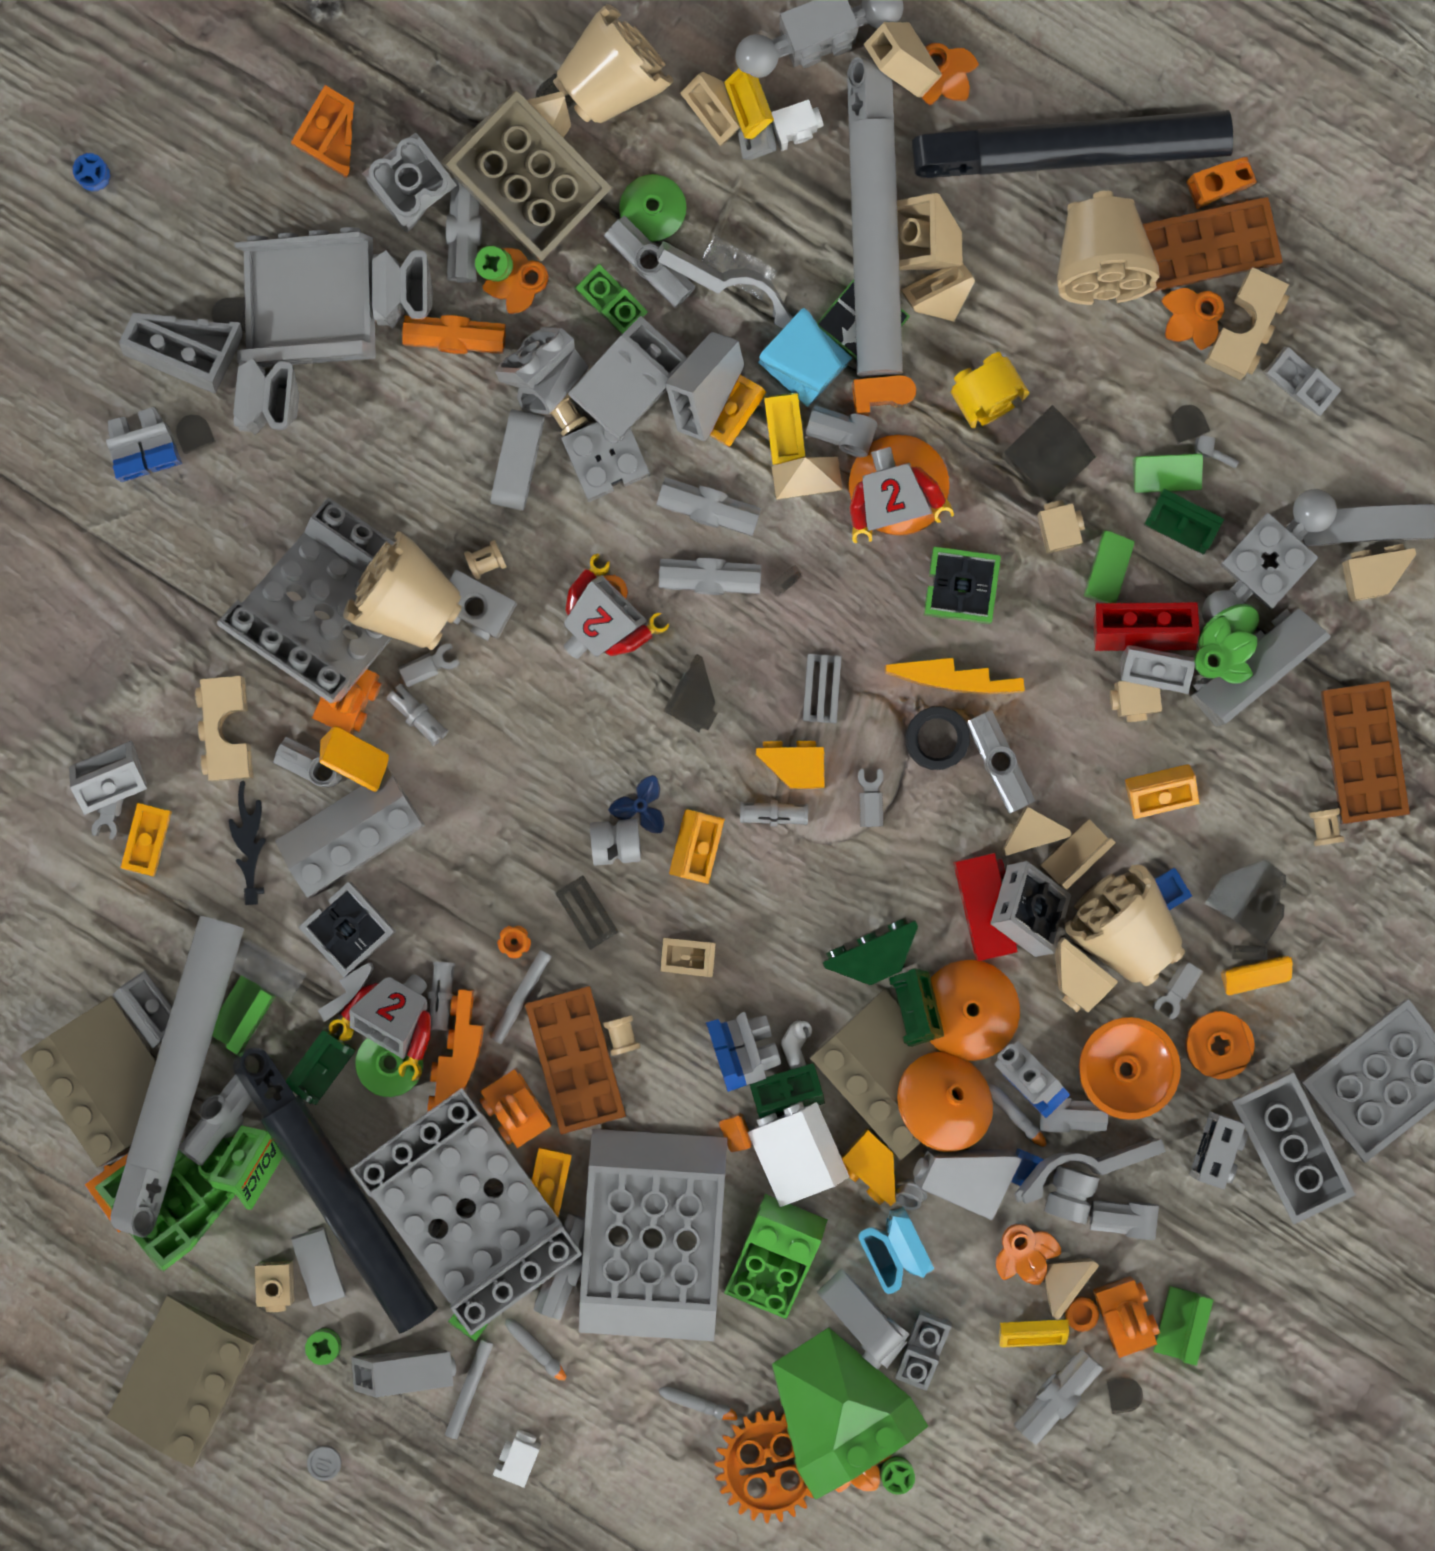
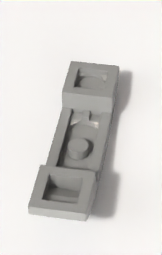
(1377, 524)

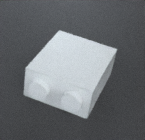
(798, 1153)

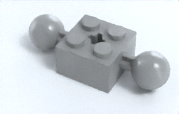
(813, 33)
(1312, 512)

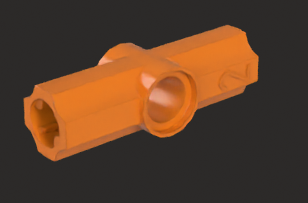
(454, 334)

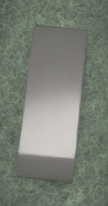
(517, 459)
(860, 1315)

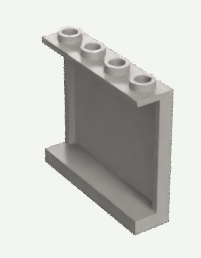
(308, 298)

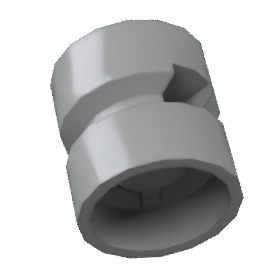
(615, 842)
(1071, 1194)

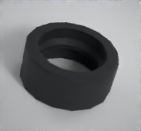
(953, 718)

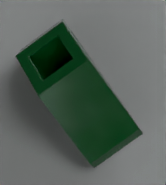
(875, 955)

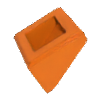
(736, 1131)

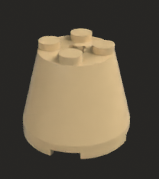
(611, 68)
(1105, 252)
(404, 595)
(1127, 926)

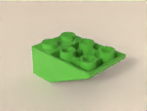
(776, 1256)

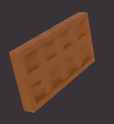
(1214, 243)
(1365, 752)
(575, 1060)

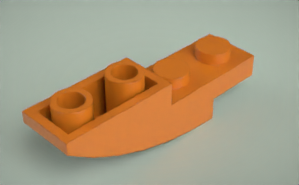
(456, 1070)

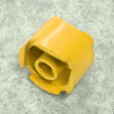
(988, 390)

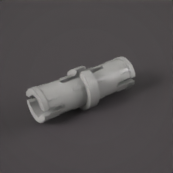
(417, 714)
(774, 813)
(441, 995)

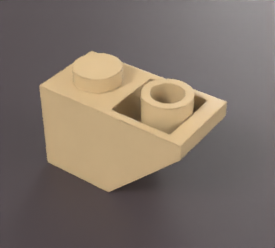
(903, 57)
(1375, 575)

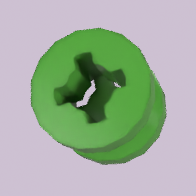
(499, 268)
(327, 1341)
(900, 1481)

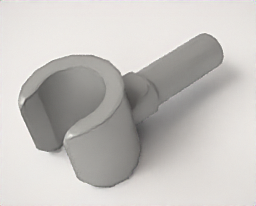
(1205, 446)

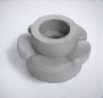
(909, 1194)

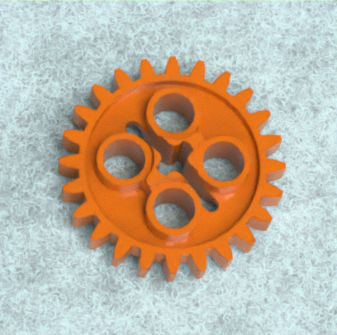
(774, 1497)

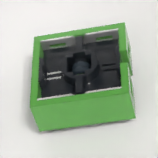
(962, 585)

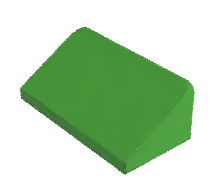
(1168, 473)
(1109, 567)

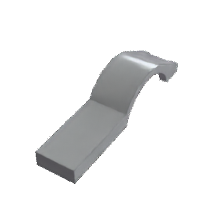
(719, 281)
(1033, 1186)

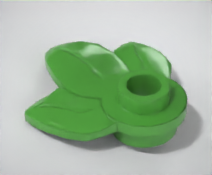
(1229, 649)

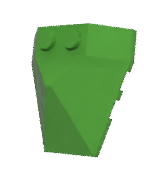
(186, 1209)
(840, 1412)

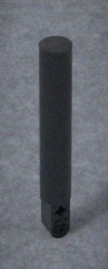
(1074, 144)
(336, 1194)

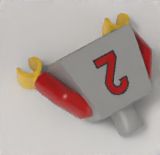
(894, 496)
(603, 617)
(392, 1017)

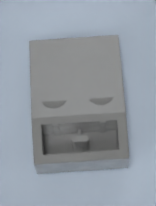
(628, 378)

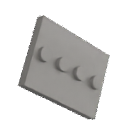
(1379, 1081)

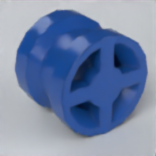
(87, 166)

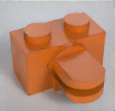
(349, 711)
(515, 1108)
(1126, 1317)

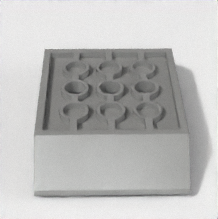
(325, 573)
(661, 1185)
(483, 1258)

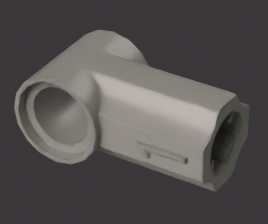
(850, 432)
(303, 762)
(1075, 1116)
(1131, 1219)

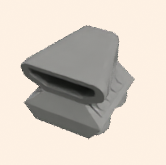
(409, 180)
(402, 288)
(543, 369)
(265, 397)

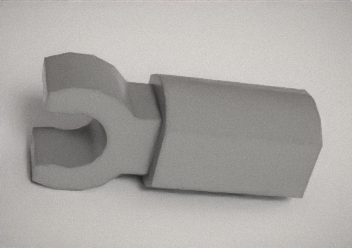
(426, 666)
(871, 801)
(108, 816)
(1179, 987)

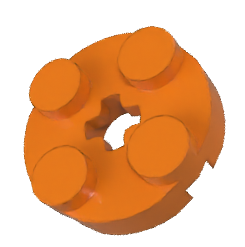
(1237, 1053)

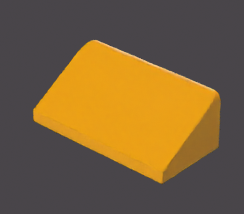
(353, 758)
(1162, 791)
(696, 846)
(1257, 975)

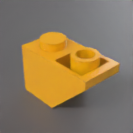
(795, 766)
(873, 1164)

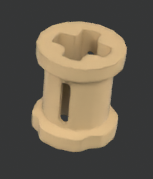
(568, 416)
(485, 560)
(1326, 827)
(621, 1035)

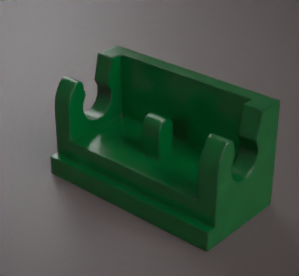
(1183, 521)
(917, 1006)
(319, 1067)
(787, 1089)

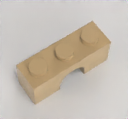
(1261, 298)
(218, 700)

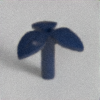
(647, 792)

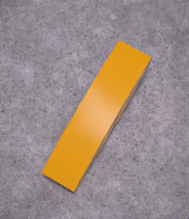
(942, 675)

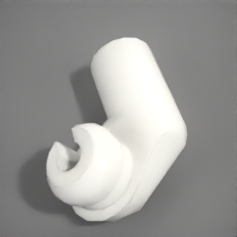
(793, 1042)

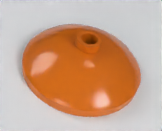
(905, 450)
(997, 1004)
(1152, 1063)
(934, 1113)

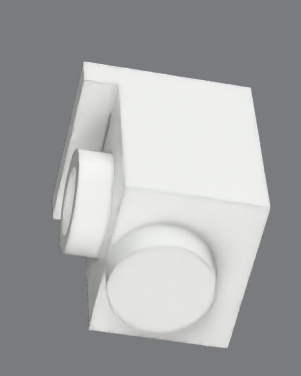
(796, 123)
(518, 1458)

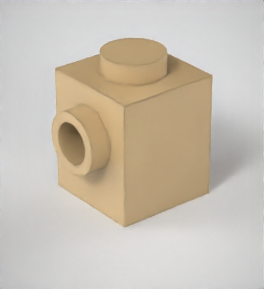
(1060, 526)
(1135, 700)
(274, 1285)

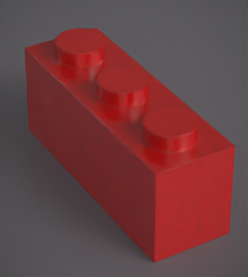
(1146, 626)
(979, 890)

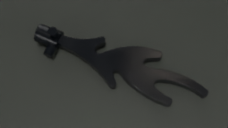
(244, 839)

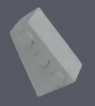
(183, 348)

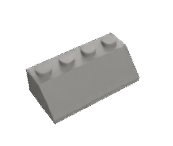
(1276, 654)
(348, 834)
(1293, 1146)

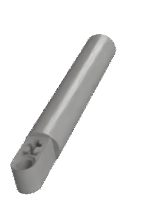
(874, 221)
(175, 1076)

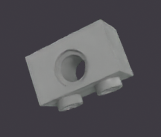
(496, 606)

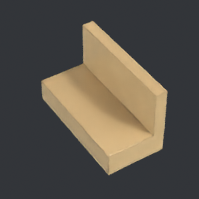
(1077, 854)

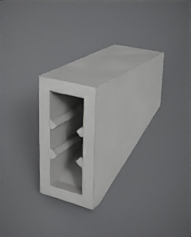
(704, 384)
(968, 1177)
(402, 1372)

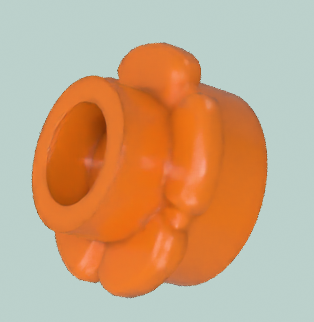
(523, 942)

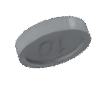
(324, 1463)

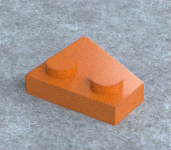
(328, 131)

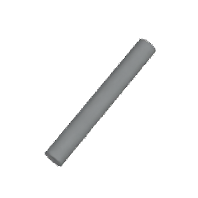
(520, 996)
(468, 1389)

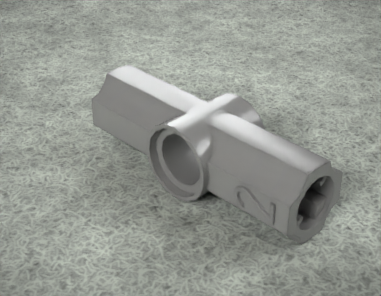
(463, 235)
(634, 247)
(708, 506)
(709, 576)
(991, 740)
(219, 1120)
(556, 1290)
(1058, 1396)

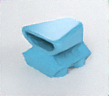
(804, 358)
(895, 1249)

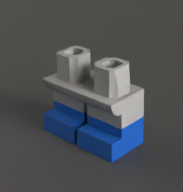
(127, 446)
(737, 1051)
(1031, 1078)

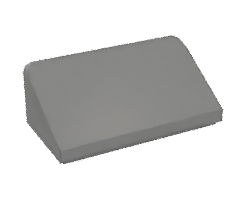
(145, 1007)

